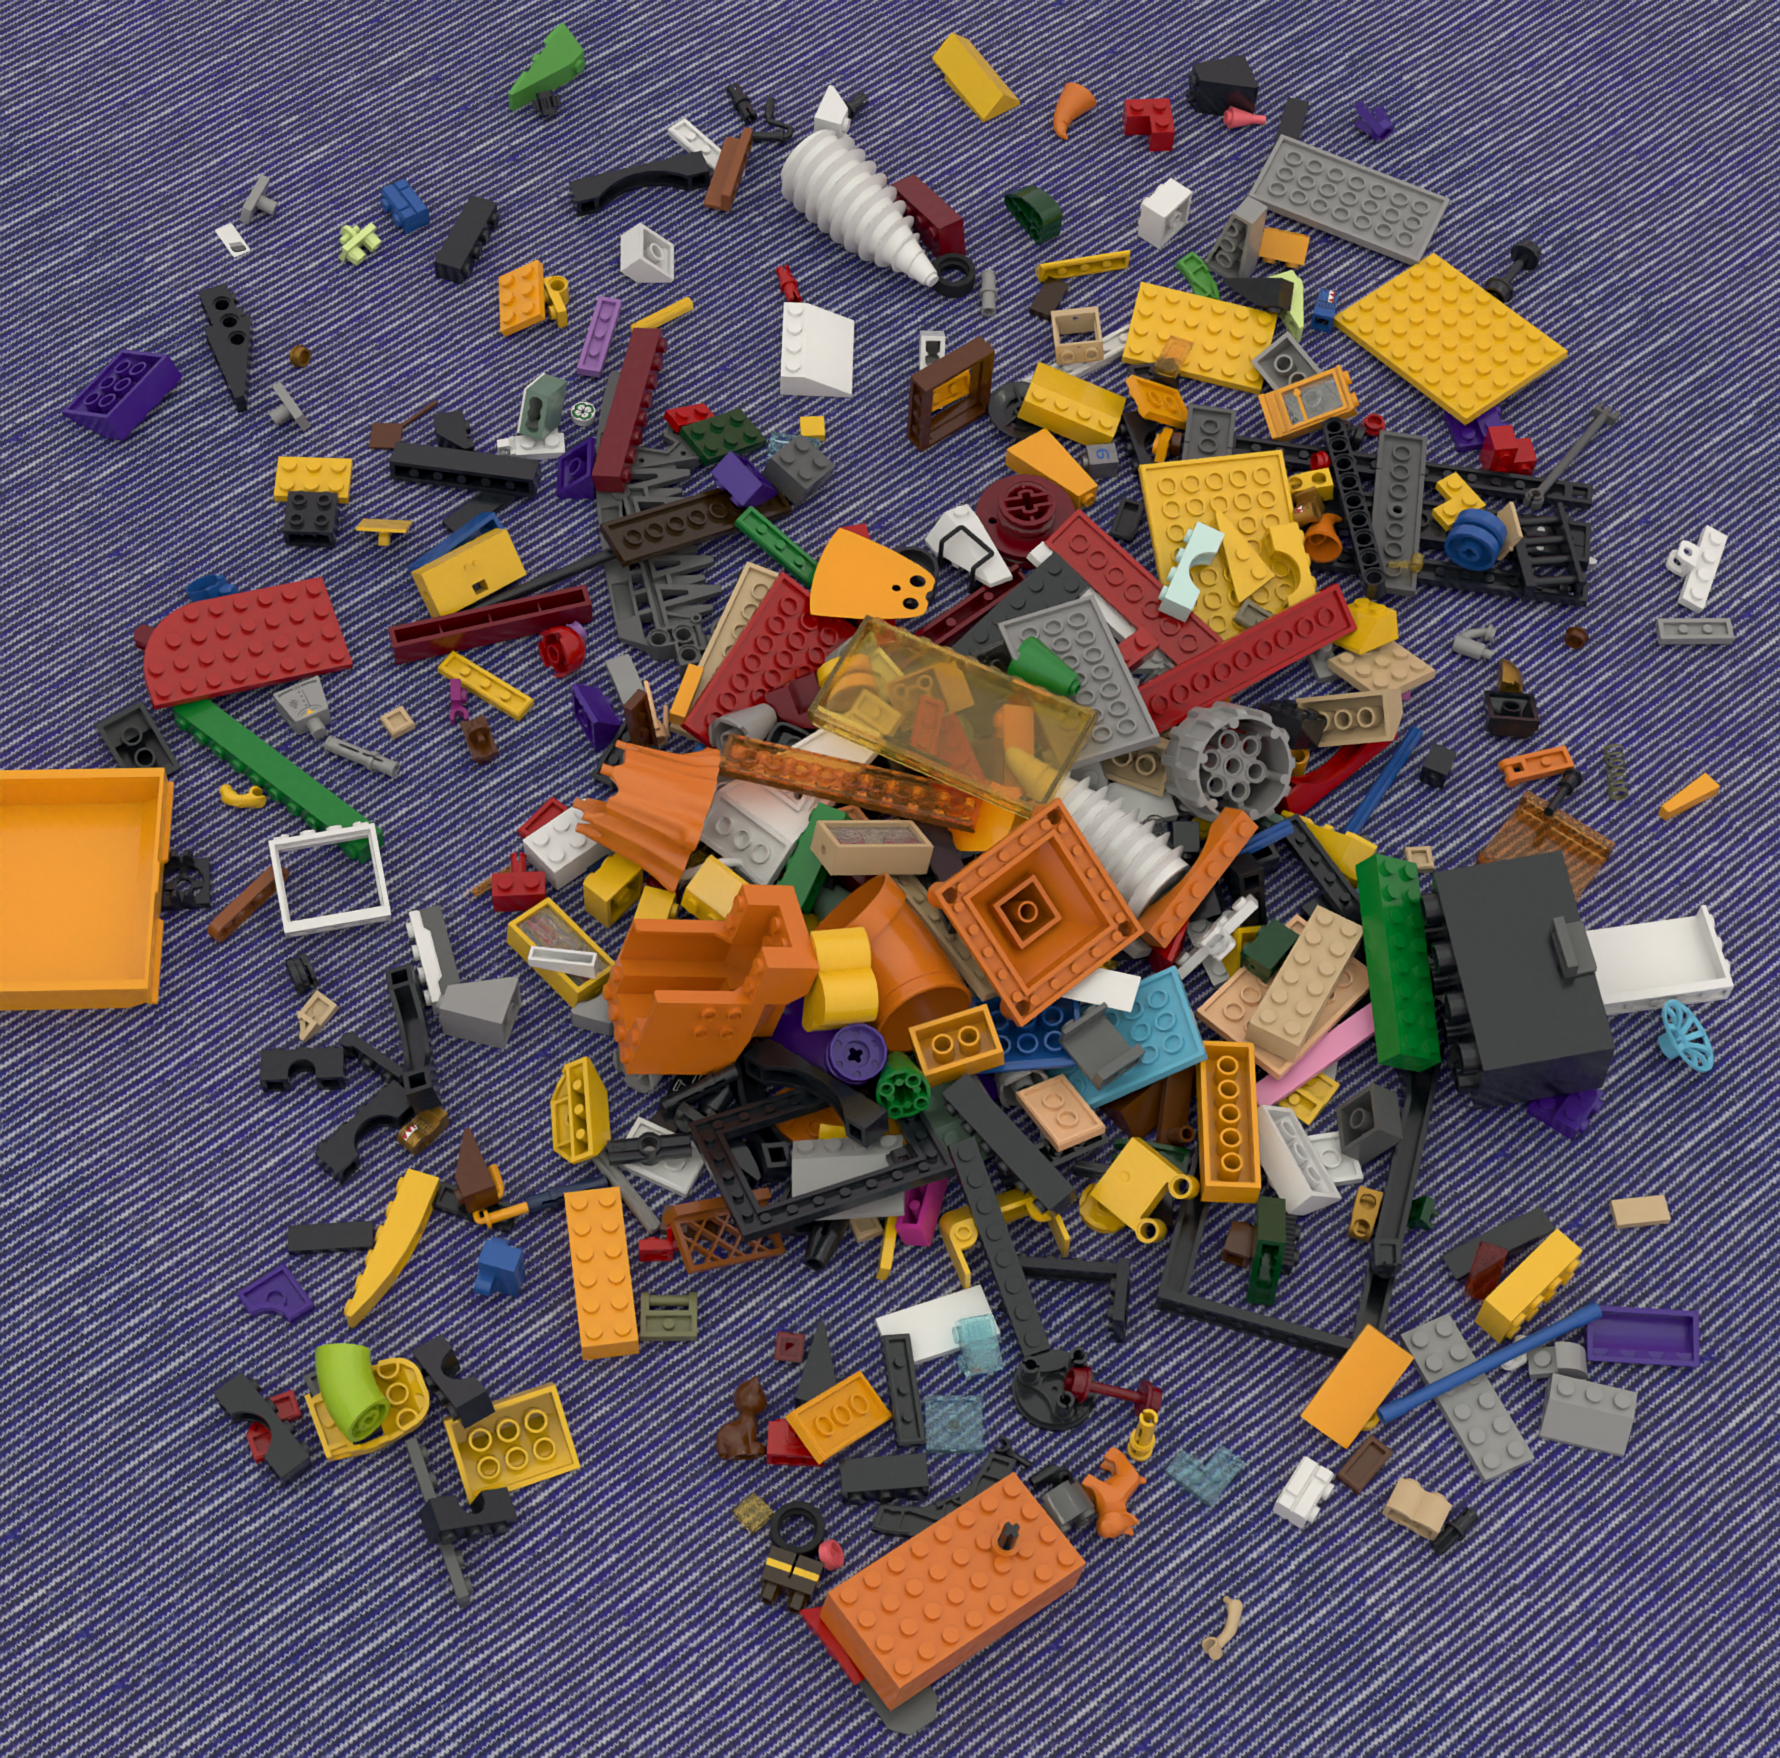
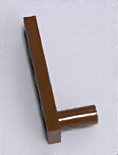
(640, 720)
(1174, 1109)

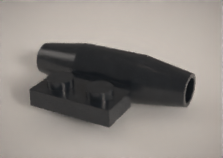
(823, 1237)

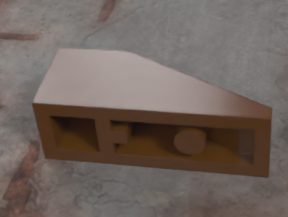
(473, 1178)

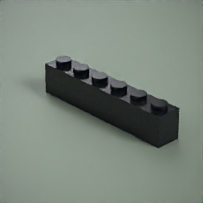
(465, 469)
(1009, 1146)

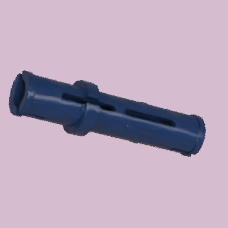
(554, 1197)

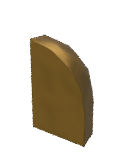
(1509, 677)

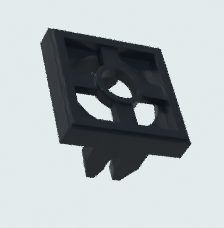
(186, 900)

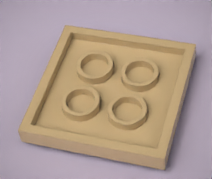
(1382, 668)

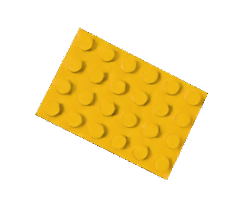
(1221, 332)

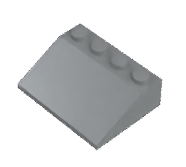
(838, 1159)

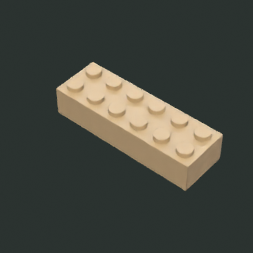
(1304, 984)

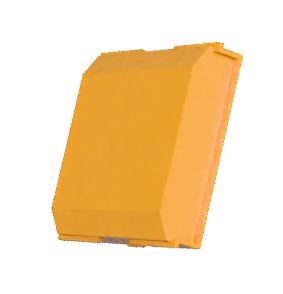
(82, 886)

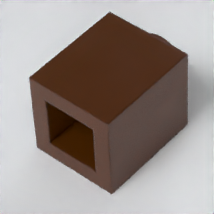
(1238, 1244)

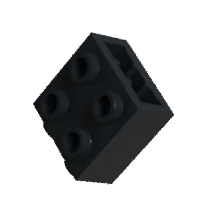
(311, 519)

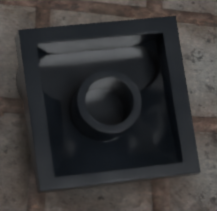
(1510, 714)

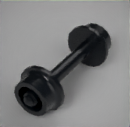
(1526, 257)

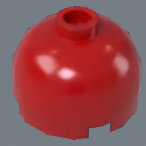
(562, 650)

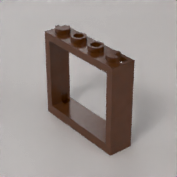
(928, 431)

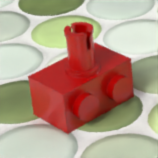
(518, 889)
(786, 1447)

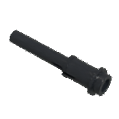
(1571, 779)

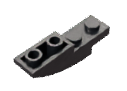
(686, 1114)

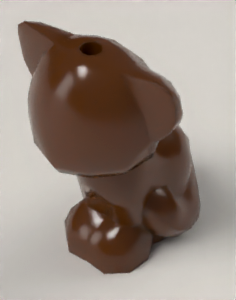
(738, 1438)

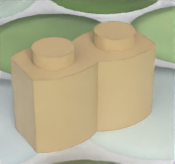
(1417, 1508)

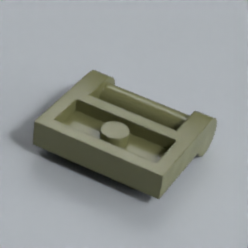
(668, 1324)

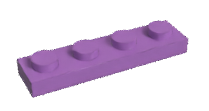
(599, 336)

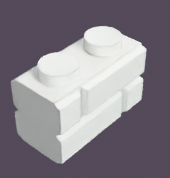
(1303, 1492)

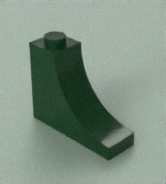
(1267, 1250)

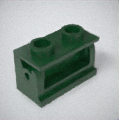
(1268, 950)

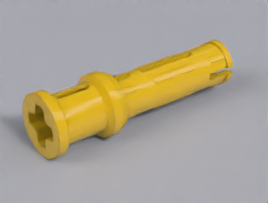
(1143, 1437)

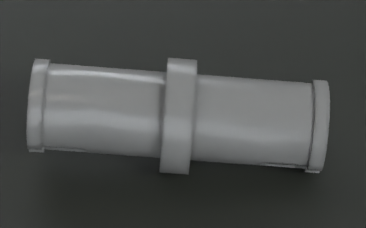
(988, 293)

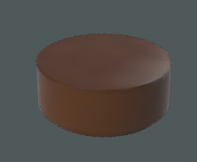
(1176, 442)

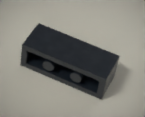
(883, 1478)

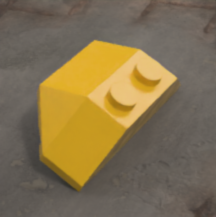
(580, 1112)

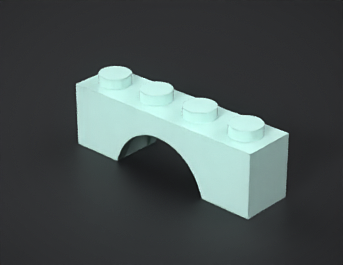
(1181, 593)

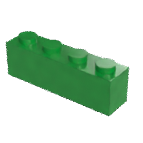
(804, 868)

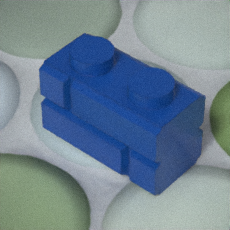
(405, 206)

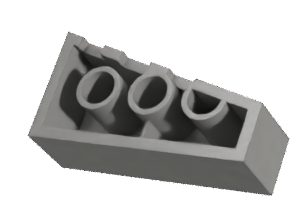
(1239, 243)

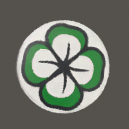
(583, 413)

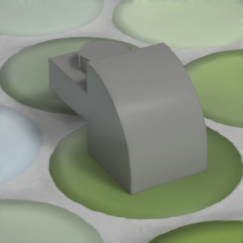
(1561, 1359)

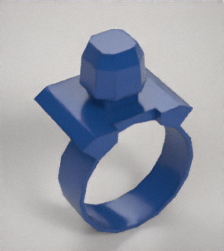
(218, 589)

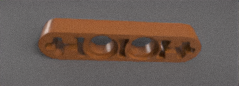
(244, 905)

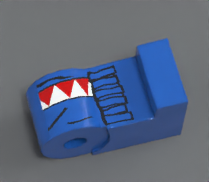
(1324, 309)

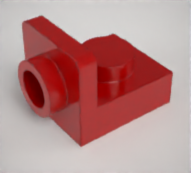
(656, 1249)

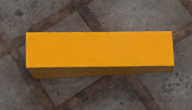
(686, 694)
(1693, 794)

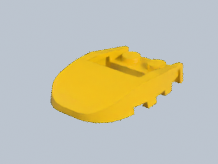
(409, 1405)

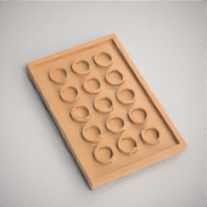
(1237, 1000)

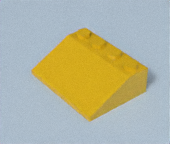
(1071, 406)
(515, 1444)

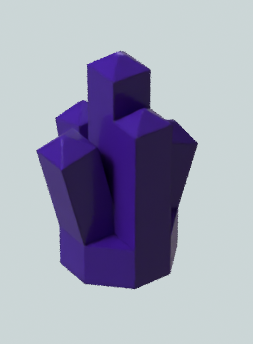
(1376, 123)

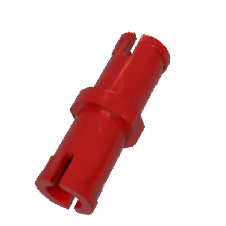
(788, 284)

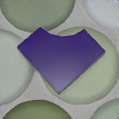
(276, 1294)

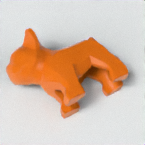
(1112, 1495)

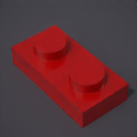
(687, 415)

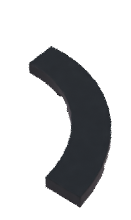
(911, 1520)

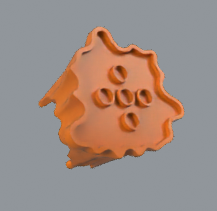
(656, 810)

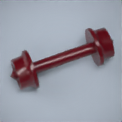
(1080, 1383)

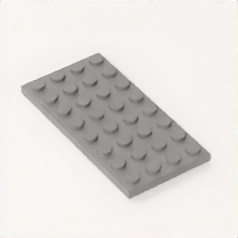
(1349, 200)
(1085, 643)

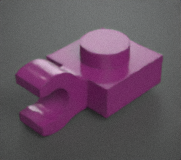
(458, 697)

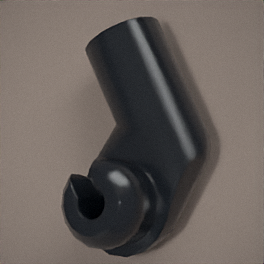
(1050, 1474)

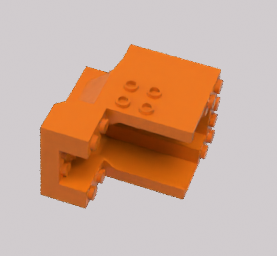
(701, 989)

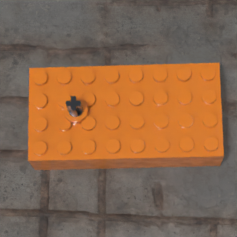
(951, 1590)

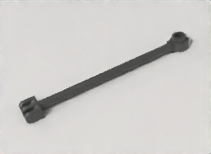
(1602, 416)

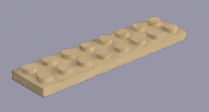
(743, 602)

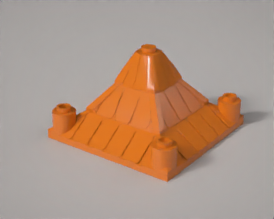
(1037, 912)

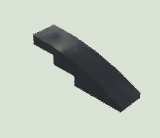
(1514, 1235)

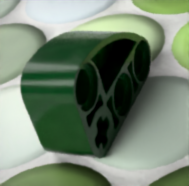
(1035, 212)

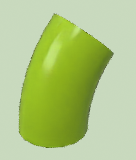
(350, 1389)

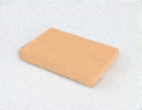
(1060, 1112)

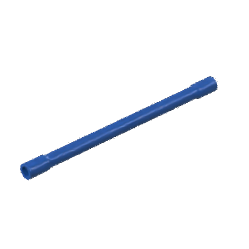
(1402, 1405)

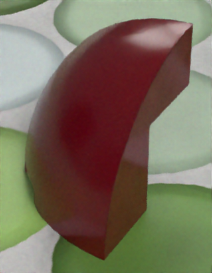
(794, 699)

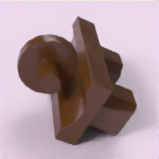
(479, 740)

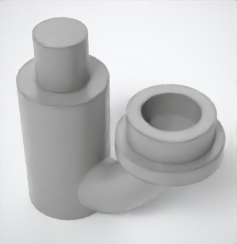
(1466, 646)

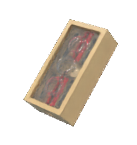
(871, 847)

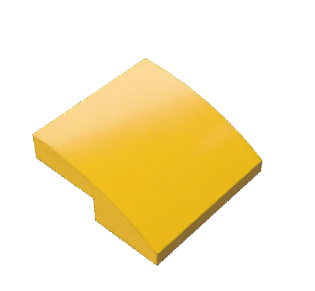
(1311, 1098)

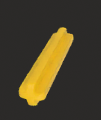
(665, 314)

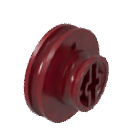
(1025, 515)

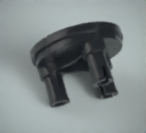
(1041, 1394)

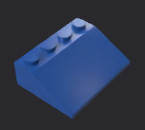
(1035, 1043)

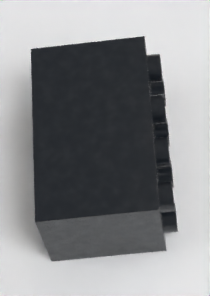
(1506, 999)

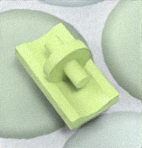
(355, 241)

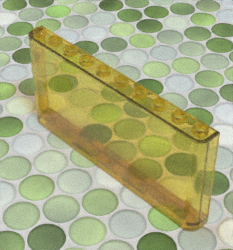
(952, 717)

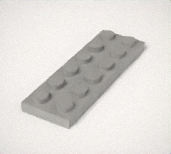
(1472, 1408)

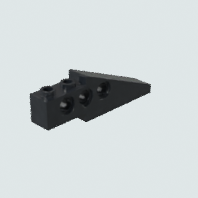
(229, 341)

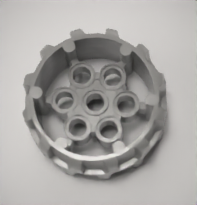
(1265, 750)

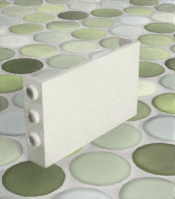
(1660, 962)

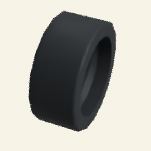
(957, 262)
(798, 1508)

